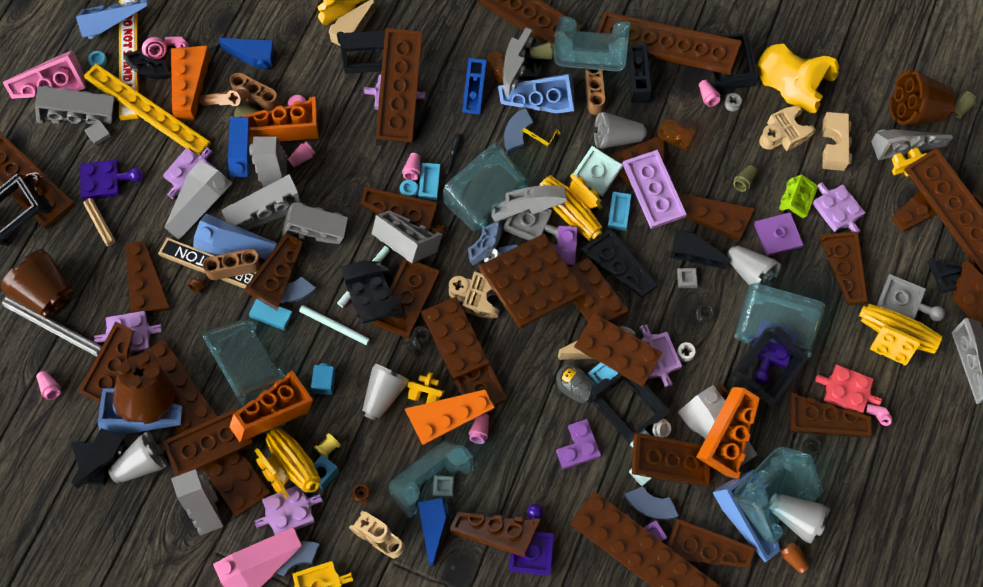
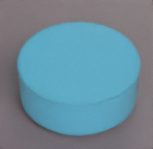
(97, 57)
(409, 188)

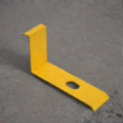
(538, 138)

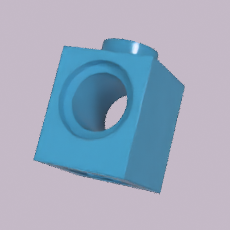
(323, 379)
(331, 469)

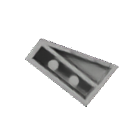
(314, 223)
(405, 238)

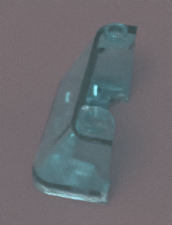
(591, 49)
(483, 186)
(773, 308)
(242, 359)
(783, 473)
(405, 485)

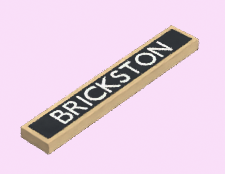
(194, 259)

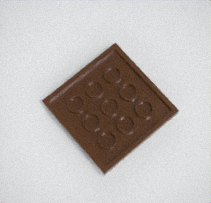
(532, 280)

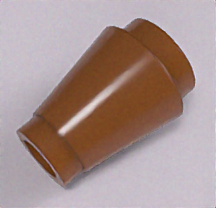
(795, 557)

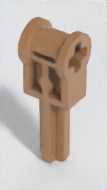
(232, 97)

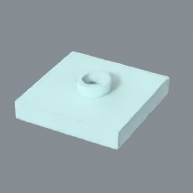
(598, 170)

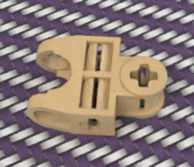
(784, 130)
(467, 294)
(378, 534)

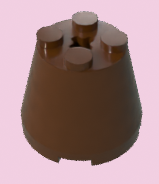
(920, 100)
(37, 284)
(142, 390)

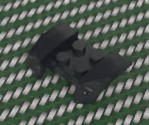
(370, 291)

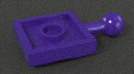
(103, 178)
(771, 354)
(540, 553)

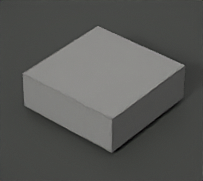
(97, 133)
(687, 277)
(443, 486)

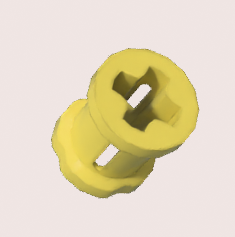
(327, 446)

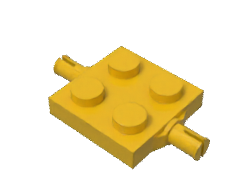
(320, 576)

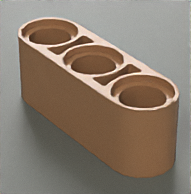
(594, 95)
(261, 96)
(240, 268)

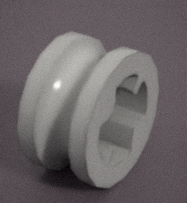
(732, 106)

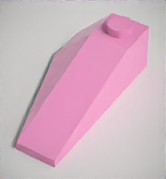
(58, 73)
(259, 561)

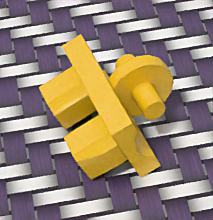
(900, 162)
(417, 388)

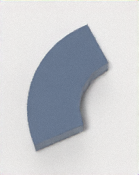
(513, 137)
(486, 242)
(298, 290)
(651, 506)
(305, 554)

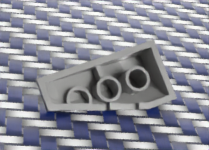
(892, 142)
(200, 190)
(969, 343)
(702, 412)

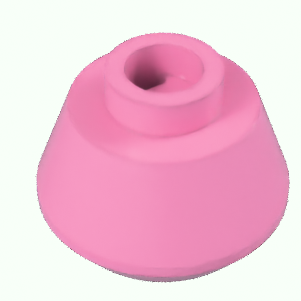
(154, 48)

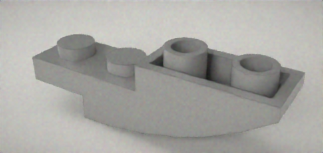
(515, 59)
(533, 198)

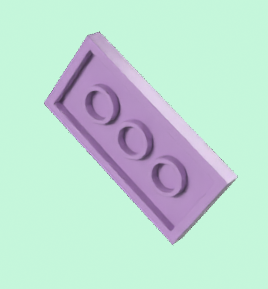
(654, 189)

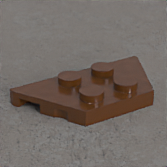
(637, 150)
(970, 292)

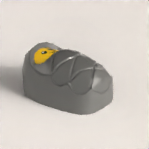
(575, 383)

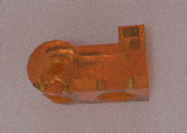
(496, 65)
(675, 133)

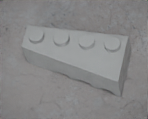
(73, 106)
(268, 159)
(263, 205)
(198, 500)

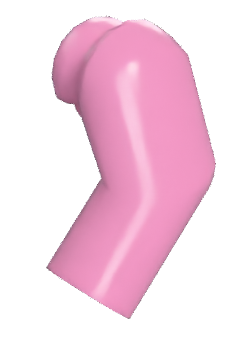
(178, 42)
(880, 412)

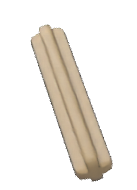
(99, 222)

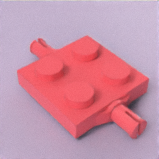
(848, 389)

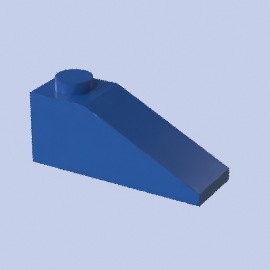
(253, 52)
(474, 85)
(238, 151)
(433, 521)

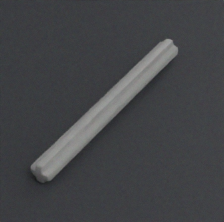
(52, 326)

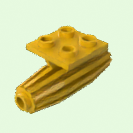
(577, 207)
(898, 334)
(287, 463)

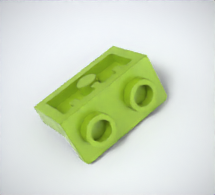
(799, 195)

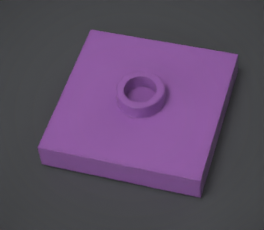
(778, 234)

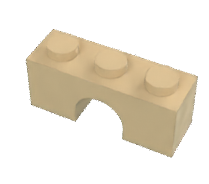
(837, 127)

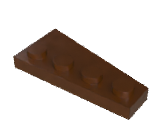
(846, 262)
(273, 276)
(105, 367)
(498, 532)
(708, 547)

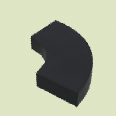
(146, 66)

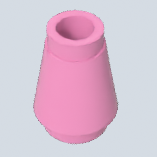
(709, 94)
(301, 154)
(412, 167)
(48, 386)
(479, 429)

